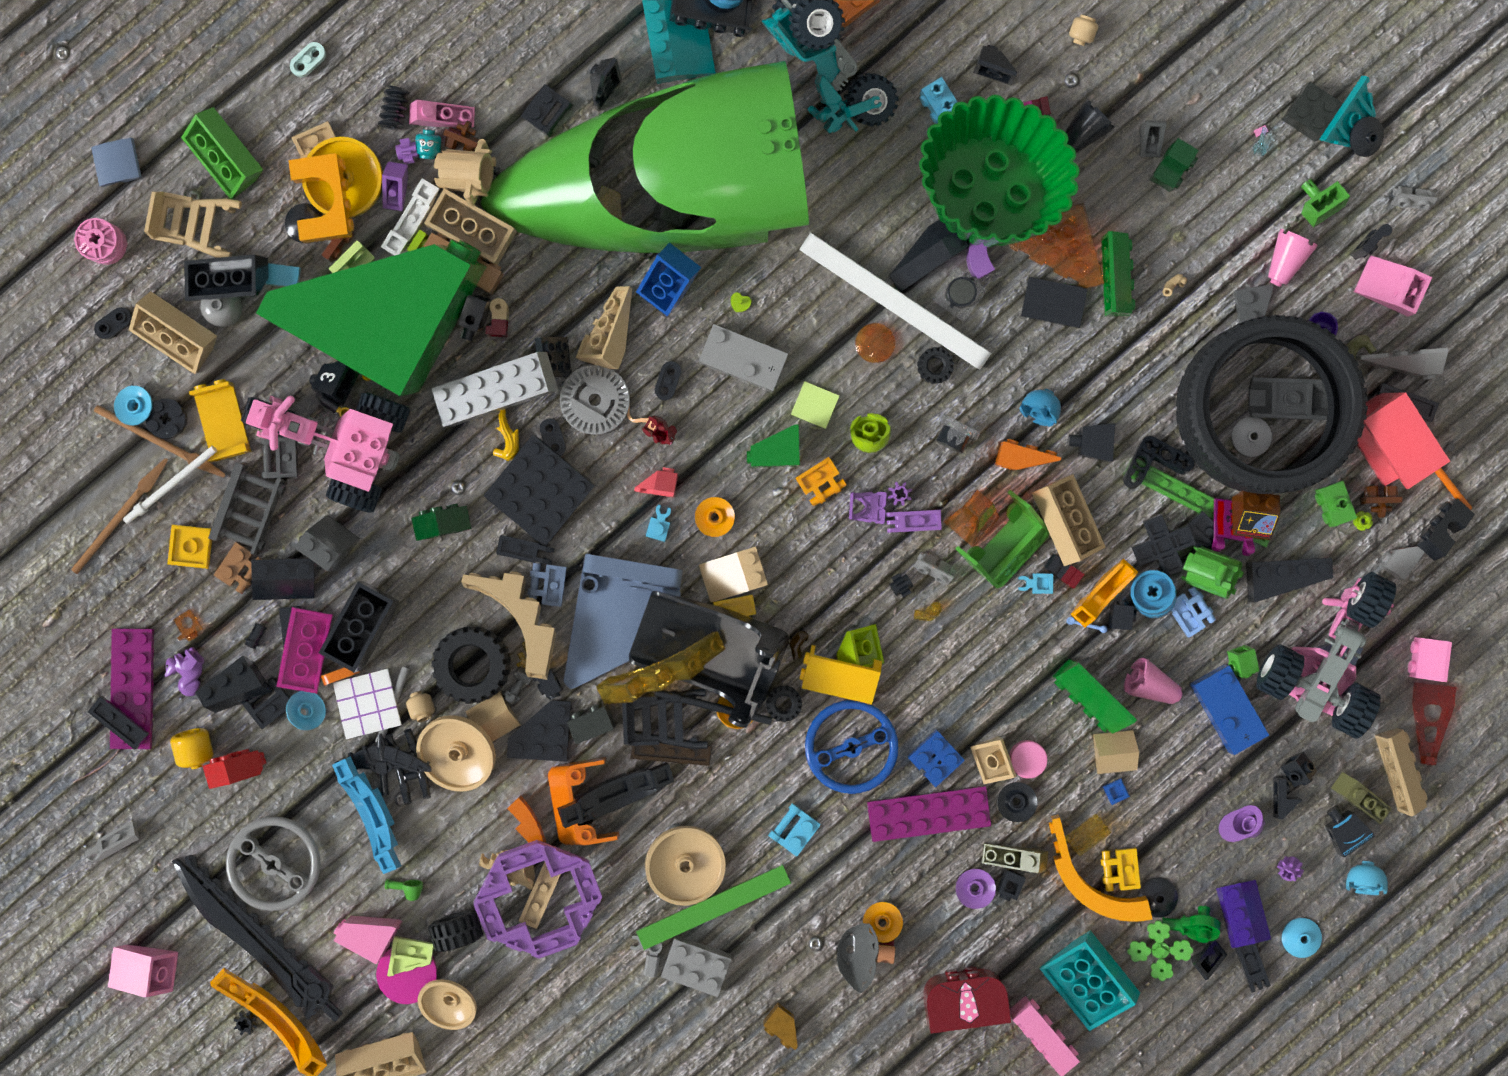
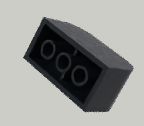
(359, 627)

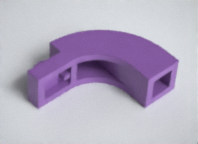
(978, 261)

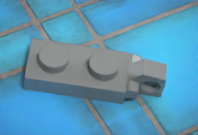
(113, 842)

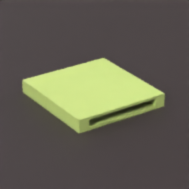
(815, 405)

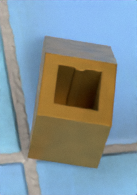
(782, 1024)

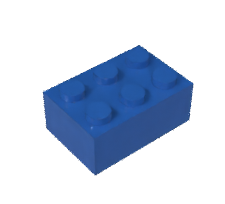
(668, 279)

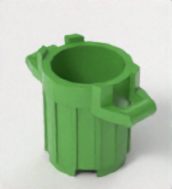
(1212, 572)

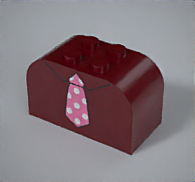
(965, 1000)

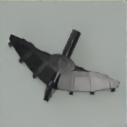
(384, 758)

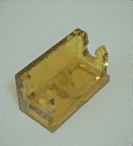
(1087, 835)

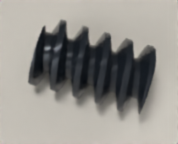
(393, 107)

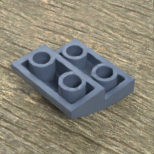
(116, 162)

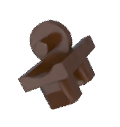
(454, 136)
(1371, 497)

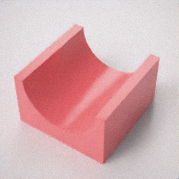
(1399, 441)

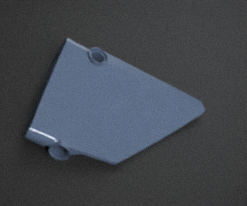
(611, 613)

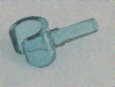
(1260, 144)

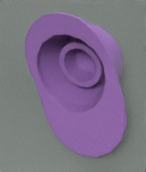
(1242, 824)

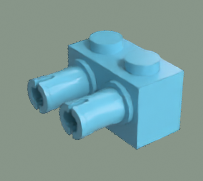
(937, 98)

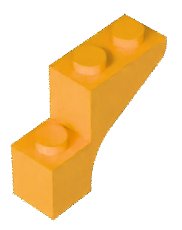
(1103, 592)

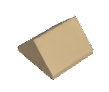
(494, 716)
(1116, 752)
(993, 760)

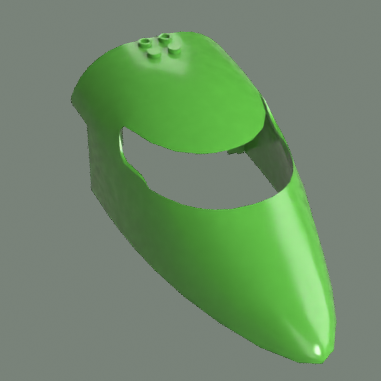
(707, 150)

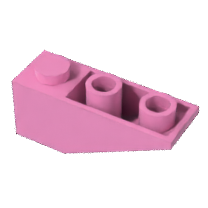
(439, 114)

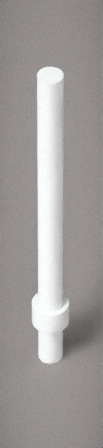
(142, 507)

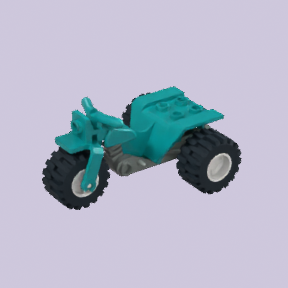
(812, 33)

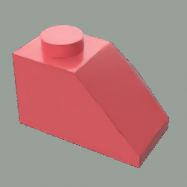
(660, 483)

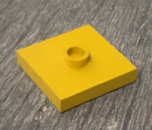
(189, 546)

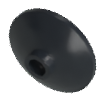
(1366, 136)
(299, 212)
(1026, 806)
(1156, 887)

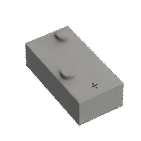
(743, 358)

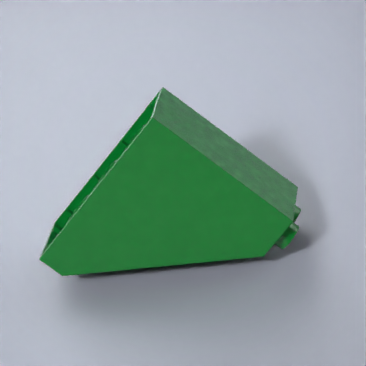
(383, 314)

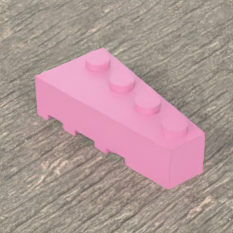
(1043, 1036)

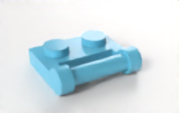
(799, 834)

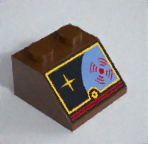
(1255, 514)

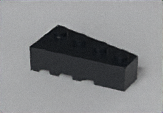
(1278, 577)

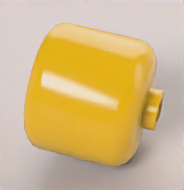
(192, 748)

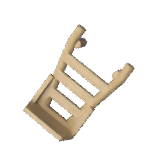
(157, 216)

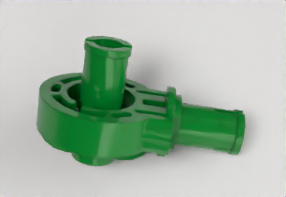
(1197, 927)

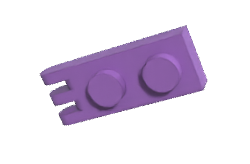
(915, 521)

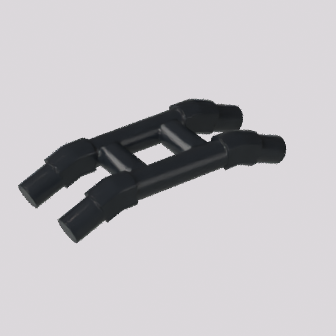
(404, 777)

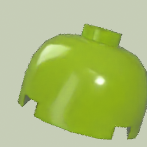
(870, 432)

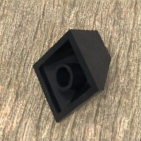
(995, 65)

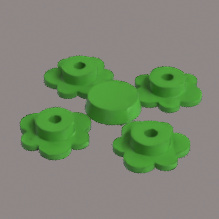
(1160, 950)

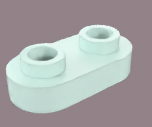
(306, 58)

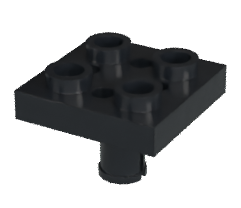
(558, 354)

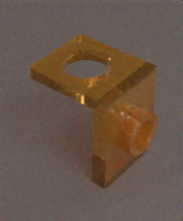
(192, 632)

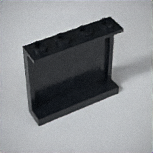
(704, 15)

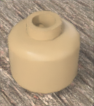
(1083, 30)
(420, 706)

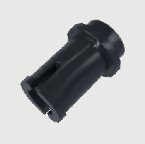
(255, 636)

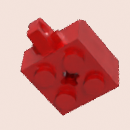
(233, 767)

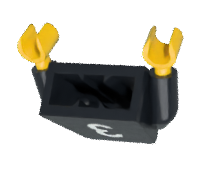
(334, 385)

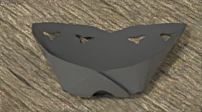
(861, 958)

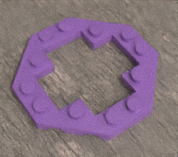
(557, 862)

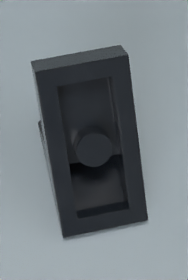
(1281, 803)
(1209, 959)

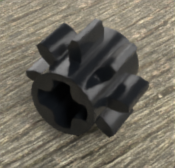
(901, 585)
(251, 1020)

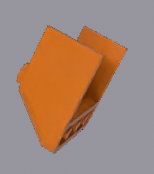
(560, 781)

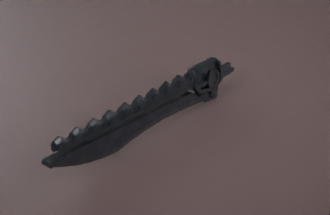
(306, 985)

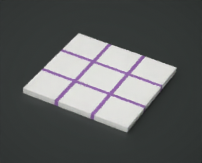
(367, 703)

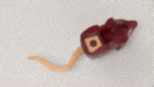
(656, 428)

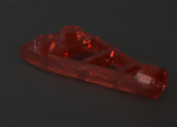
(1435, 695)

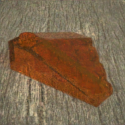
(1067, 248)

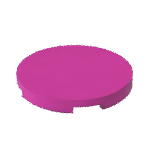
(404, 986)

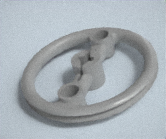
(280, 868)

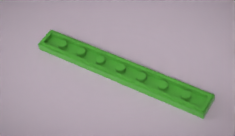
(1181, 493)
(713, 907)

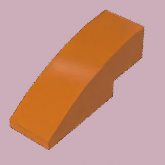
(529, 824)

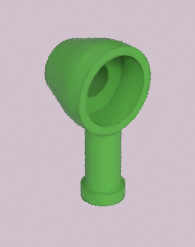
(411, 888)

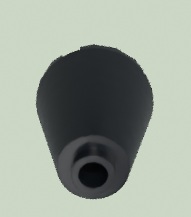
(1087, 127)

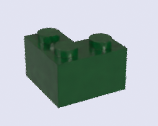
(1176, 160)
(441, 522)

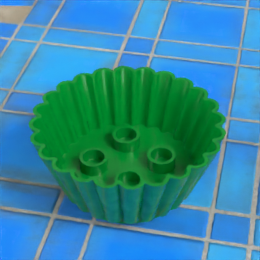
(998, 170)

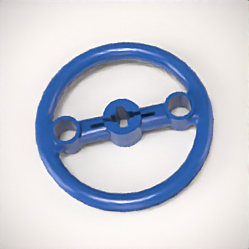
(816, 766)

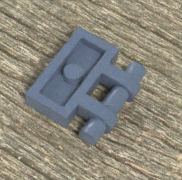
(553, 584)

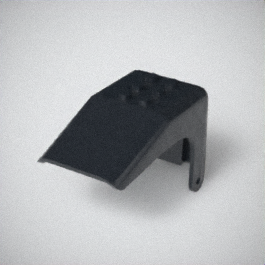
(738, 673)

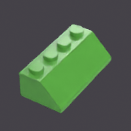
(221, 152)

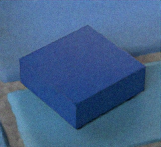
(1116, 791)

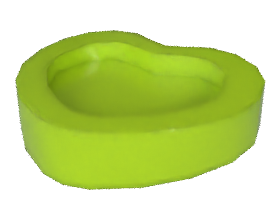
(740, 303)

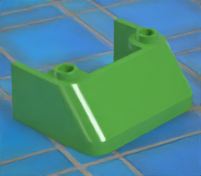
(1010, 546)

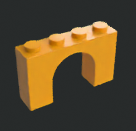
(336, 222)

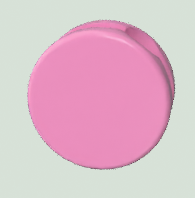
(1028, 759)

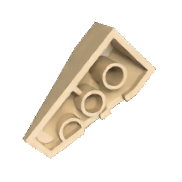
(608, 338)

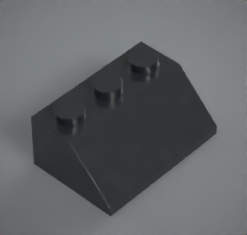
(282, 579)

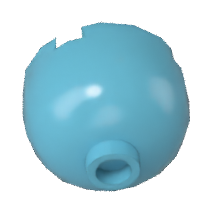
(1367, 879)

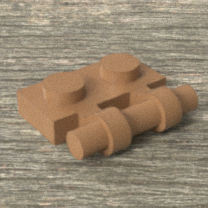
(233, 565)

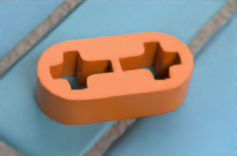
(337, 675)

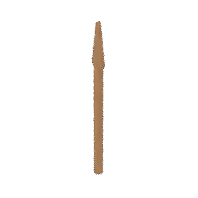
(206, 466)
(144, 486)

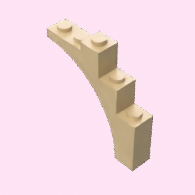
(509, 593)

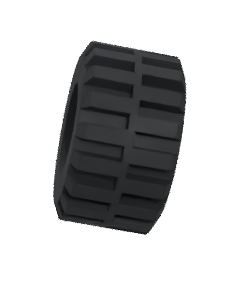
(455, 931)

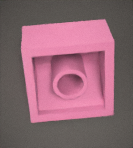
(1430, 659)

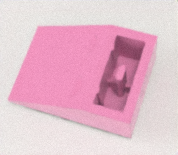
(1393, 285)

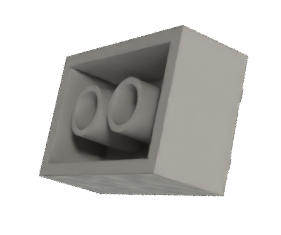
(696, 965)

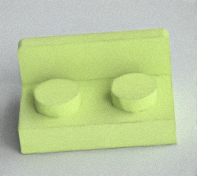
(353, 257)

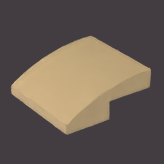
(310, 138)

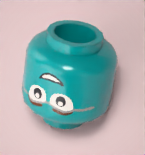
(428, 144)

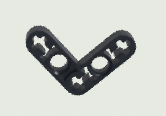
(1150, 455)

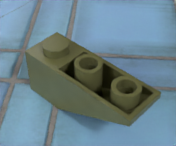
(1361, 797)
(1015, 857)

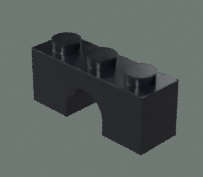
(1435, 539)

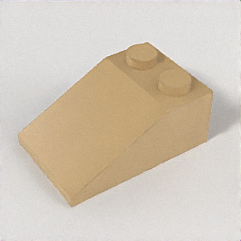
(733, 574)

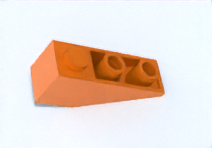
(1017, 457)

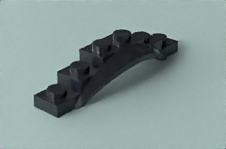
(615, 794)

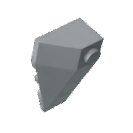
(1417, 364)

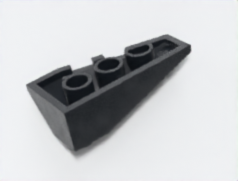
(604, 80)
(928, 253)

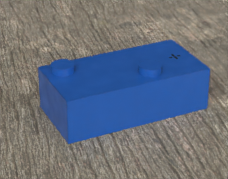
(1229, 709)

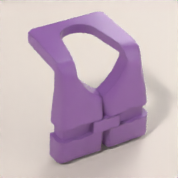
(874, 507)

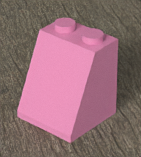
(367, 935)
(142, 970)

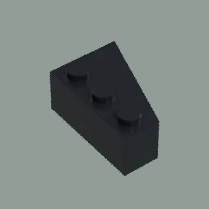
(233, 685)

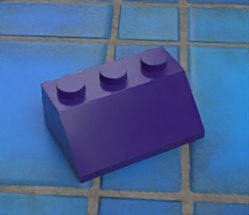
(1243, 914)

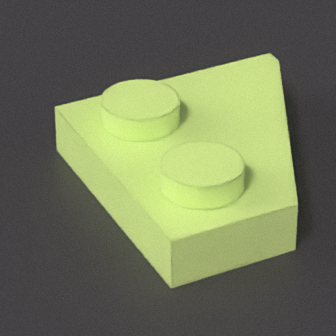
(409, 954)

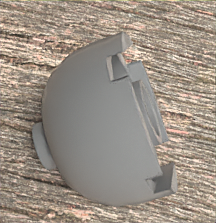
(221, 311)

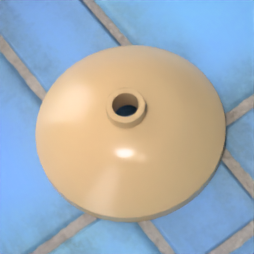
(447, 1004)

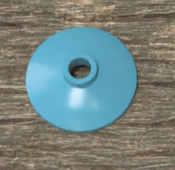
(125, 405)
(314, 709)
(1292, 937)

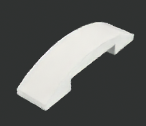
(412, 218)

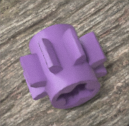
(406, 151)
(893, 495)
(1290, 868)

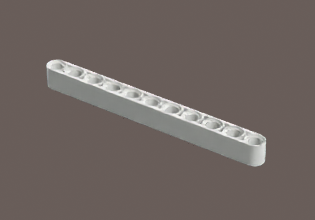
(895, 301)

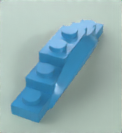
(372, 812)

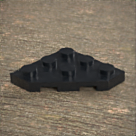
(543, 735)

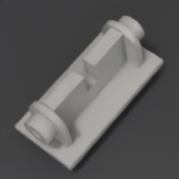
(1421, 200)
(926, 565)

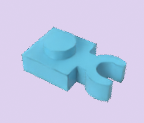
(659, 527)
(1040, 583)

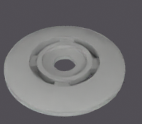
(581, 413)

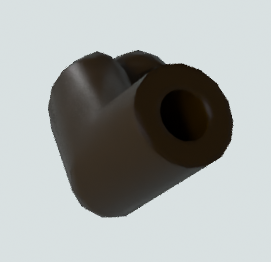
(796, 642)

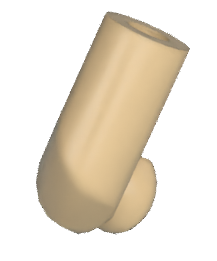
(1171, 284)

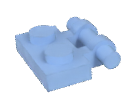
(1187, 616)

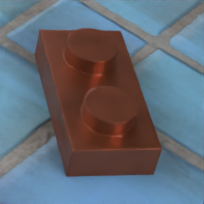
(334, 248)

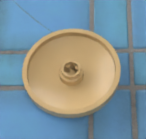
(457, 752)
(685, 865)

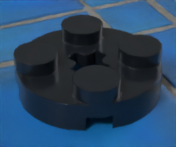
(172, 428)

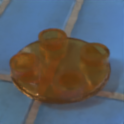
(875, 343)

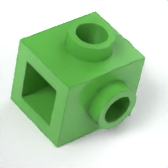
(1243, 661)

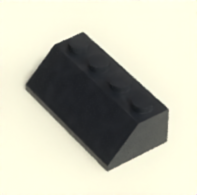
(225, 277)

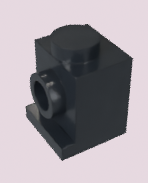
(550, 686)
(1013, 892)

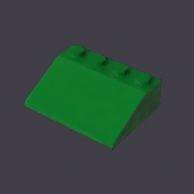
(1093, 697)

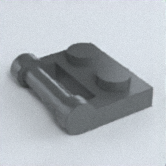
(285, 459)

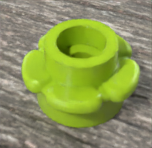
(1358, 522)

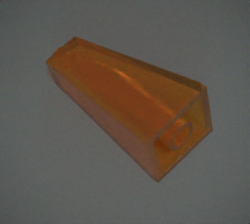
(972, 517)

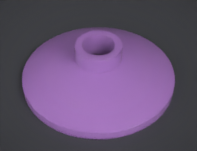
(980, 897)

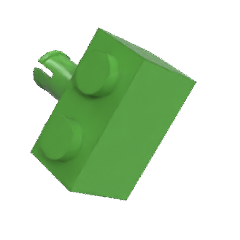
(1323, 203)
(1335, 504)

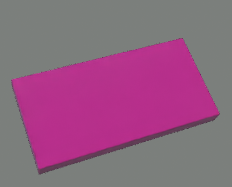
(301, 660)

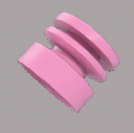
(111, 243)

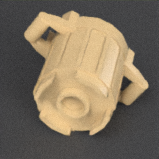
(466, 171)

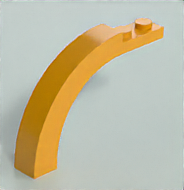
(1112, 907)
(277, 1016)

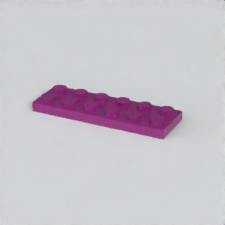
(133, 679)
(928, 813)

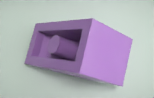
(394, 185)

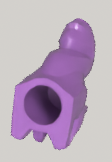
(189, 668)

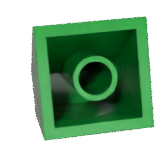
(776, 450)

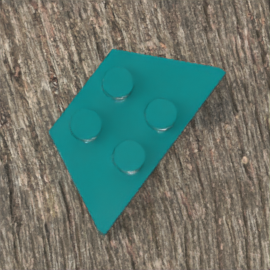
(1356, 106)

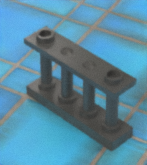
(234, 493)

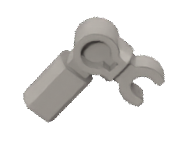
(652, 958)

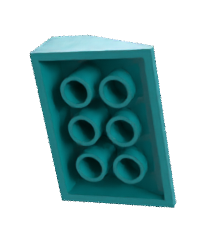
(676, 49)
(1090, 981)

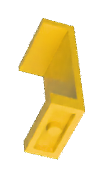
(221, 419)
(840, 677)

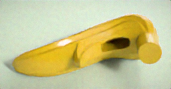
(511, 439)

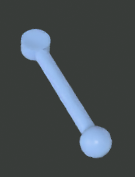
(1070, 620)

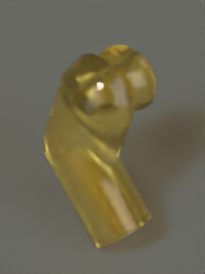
(929, 614)

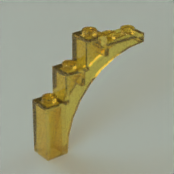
(658, 676)

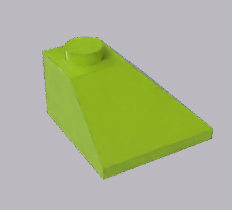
(861, 647)

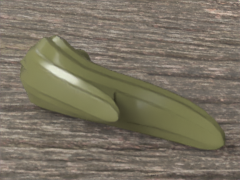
(1359, 342)

